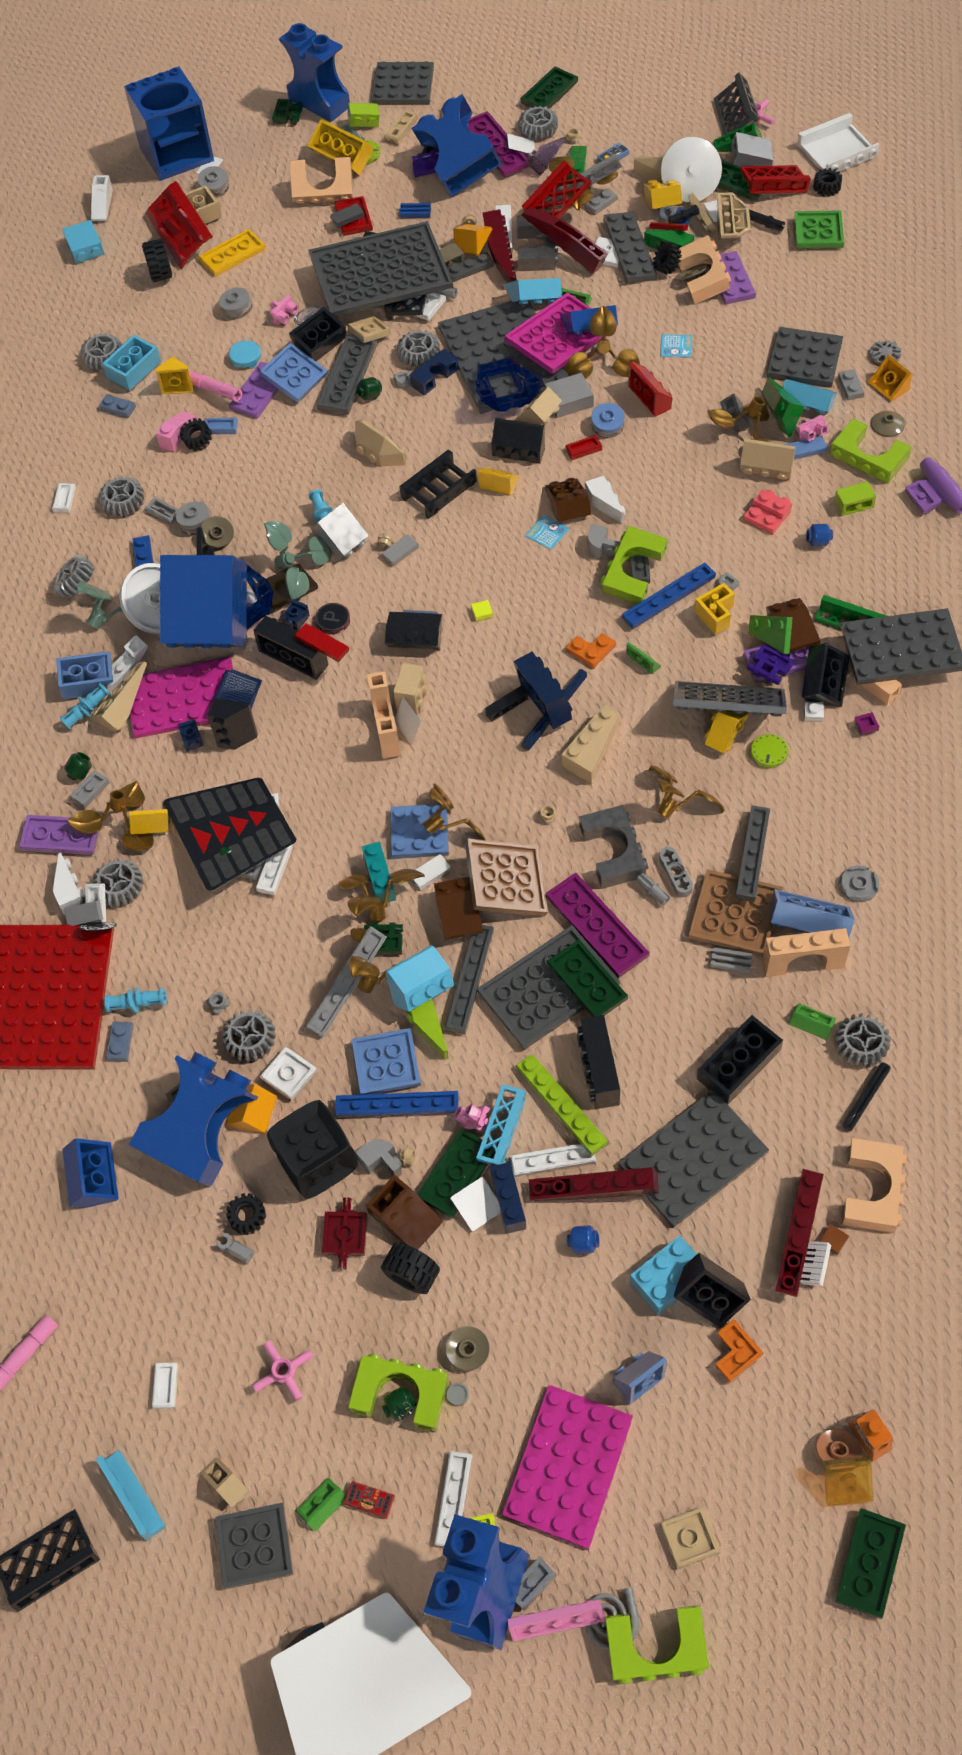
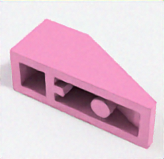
(169, 433)

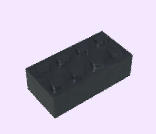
(281, 644)
(739, 1059)
(598, 1062)

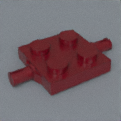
(344, 1233)

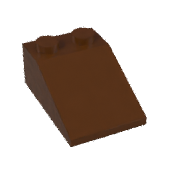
(803, 629)
(456, 908)

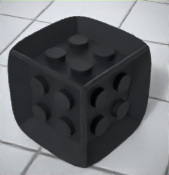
(312, 1149)

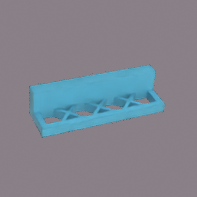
(509, 1129)
(131, 1495)

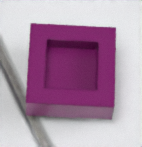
(866, 723)

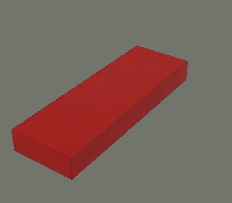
(322, 642)

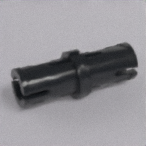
(683, 215)

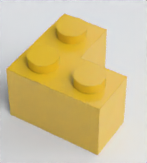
(662, 195)
(714, 607)
(724, 729)

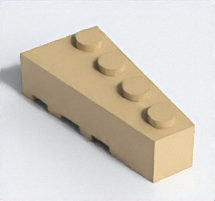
(591, 744)

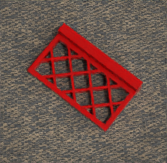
(782, 182)
(549, 186)

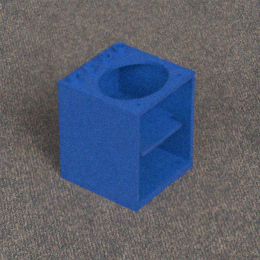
(169, 123)
(203, 601)

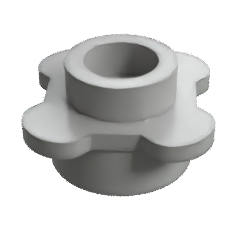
(212, 1002)

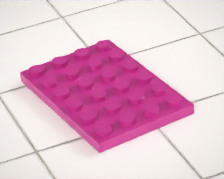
(545, 336)
(176, 696)
(568, 1467)

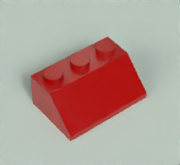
(649, 389)

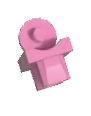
(281, 310)
(811, 428)
(472, 1117)

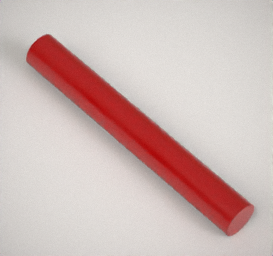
(668, 226)

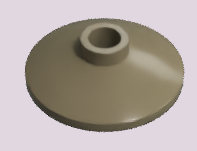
(692, 273)
(888, 423)
(220, 526)
(464, 1338)

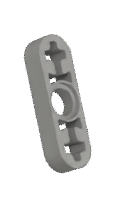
(675, 879)

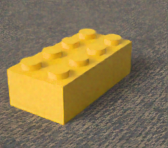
(335, 142)

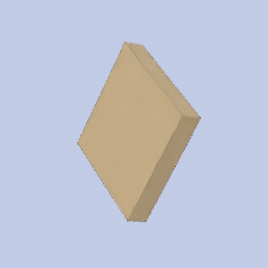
(369, 329)
(689, 1538)

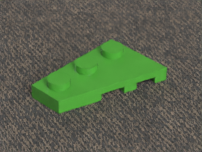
(772, 630)

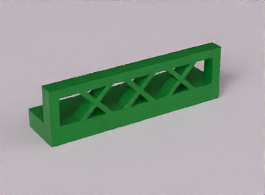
(842, 610)

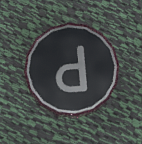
(332, 618)

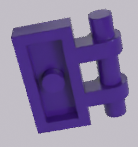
(425, 163)
(772, 660)

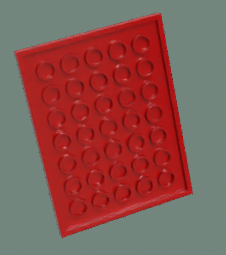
(52, 995)

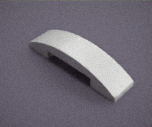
(123, 665)

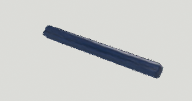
(542, 724)

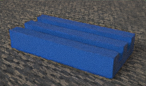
(415, 210)

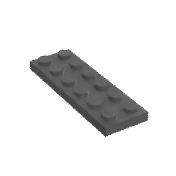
(630, 247)
(345, 375)

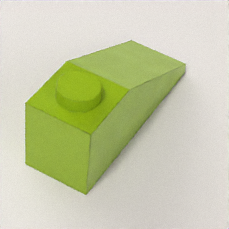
(428, 1026)

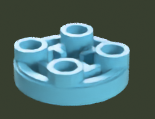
(245, 354)

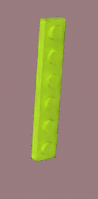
(562, 1105)

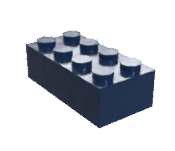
(543, 689)

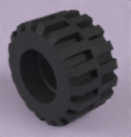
(157, 260)
(410, 1268)

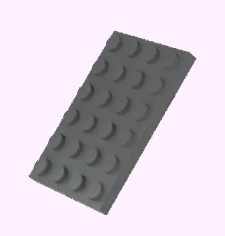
(902, 646)
(729, 697)
(531, 995)
(696, 1156)

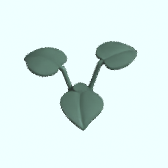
(278, 537)
(97, 615)

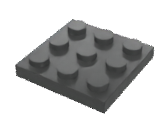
(254, 1546)

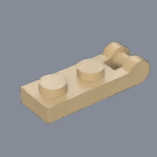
(401, 126)

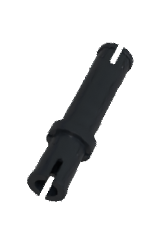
(768, 221)

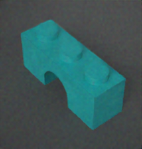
(378, 870)

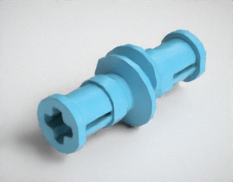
(319, 505)
(85, 705)
(135, 1000)

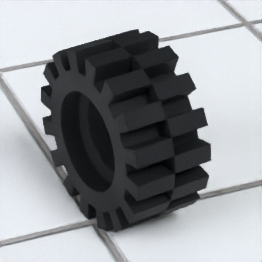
(821, 182)
(667, 258)
(194, 426)
(254, 1222)

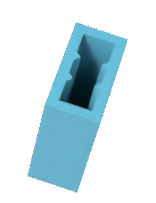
(83, 241)

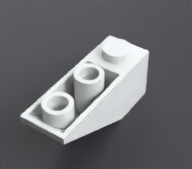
(101, 197)
(604, 499)
(65, 885)

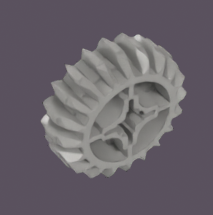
(538, 123)
(421, 347)
(98, 349)
(116, 496)
(71, 573)
(120, 887)
(878, 1037)
(254, 1043)

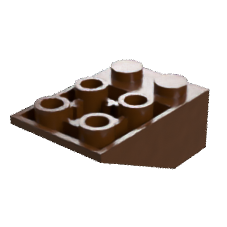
(568, 499)
(403, 1213)

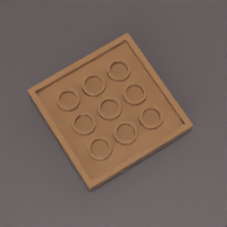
(506, 877)
(732, 921)

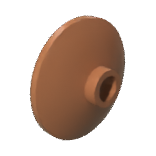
(839, 1442)

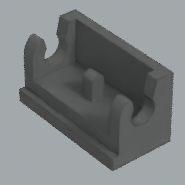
(734, 407)

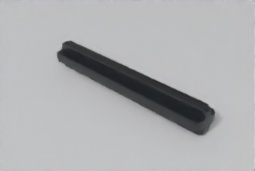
(866, 1096)

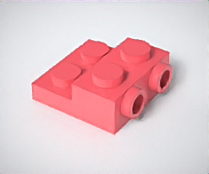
(768, 511)

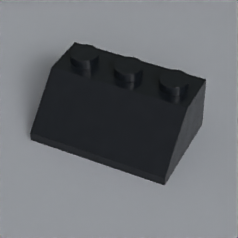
(318, 334)
(518, 440)
(413, 630)
(825, 675)
(231, 723)
(710, 1290)

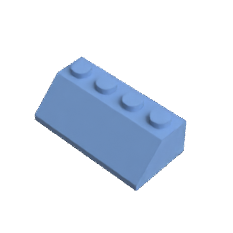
(808, 913)

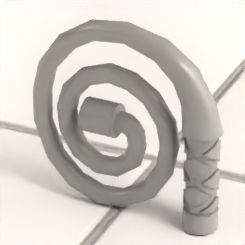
(633, 1613)

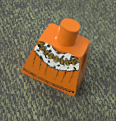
(872, 1434)

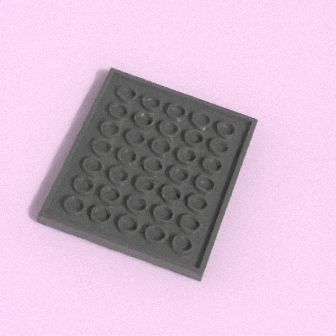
(380, 269)
(480, 339)

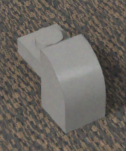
(599, 543)
(379, 1152)

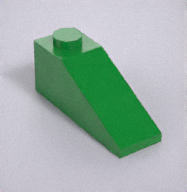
(723, 143)
(655, 238)

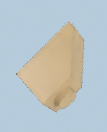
(224, 1482)

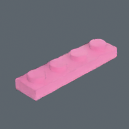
(556, 1620)

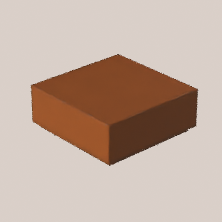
(835, 1238)

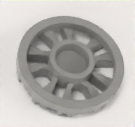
(883, 350)

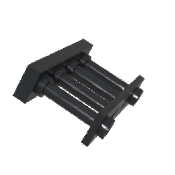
(430, 472)

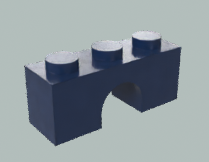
(424, 377)
(508, 1197)

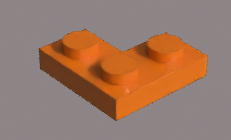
(592, 653)
(742, 1351)

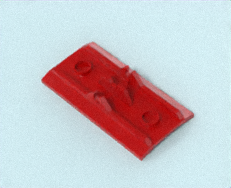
(178, 223)

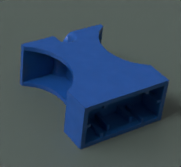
(315, 73)
(462, 154)
(189, 1129)
(477, 1582)

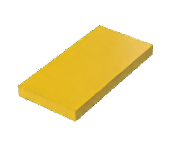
(232, 252)

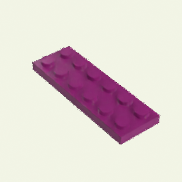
(511, 159)
(597, 925)

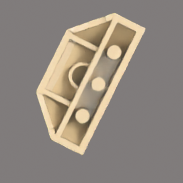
(732, 216)
(377, 446)

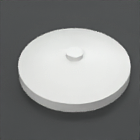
(693, 165)
(141, 597)

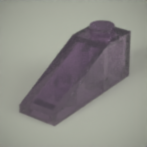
(540, 158)

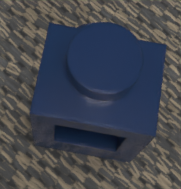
(296, 614)
(190, 735)

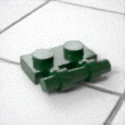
(283, 111)
(394, 942)

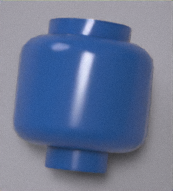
(819, 535)
(583, 1239)

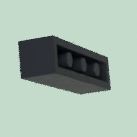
(506, 703)

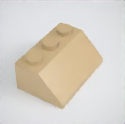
(767, 459)

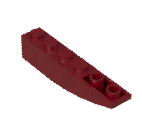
(568, 239)
(499, 244)
(595, 1185)
(799, 1233)

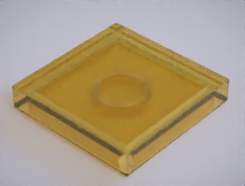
(848, 1480)

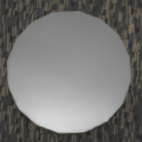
(859, 883)

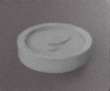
(457, 1394)

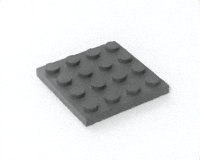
(403, 83)
(805, 356)

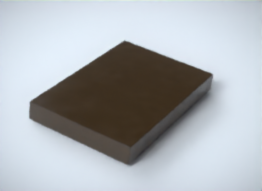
(280, 590)

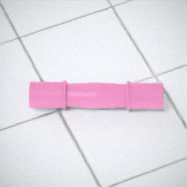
(214, 386)
(26, 1349)

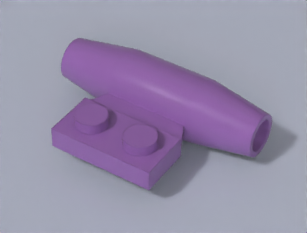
(936, 488)

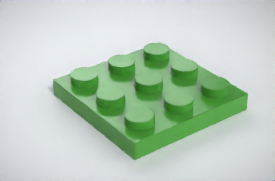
(819, 229)

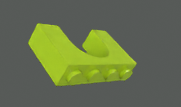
(879, 466)
(633, 542)
(375, 1372)
(688, 1656)

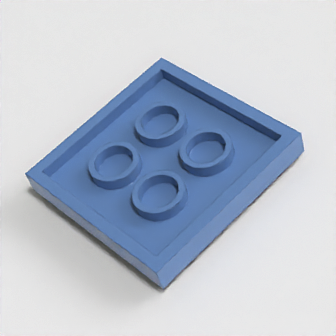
(293, 372)
(410, 836)
(386, 1062)

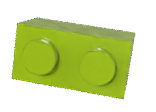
(363, 115)
(854, 498)

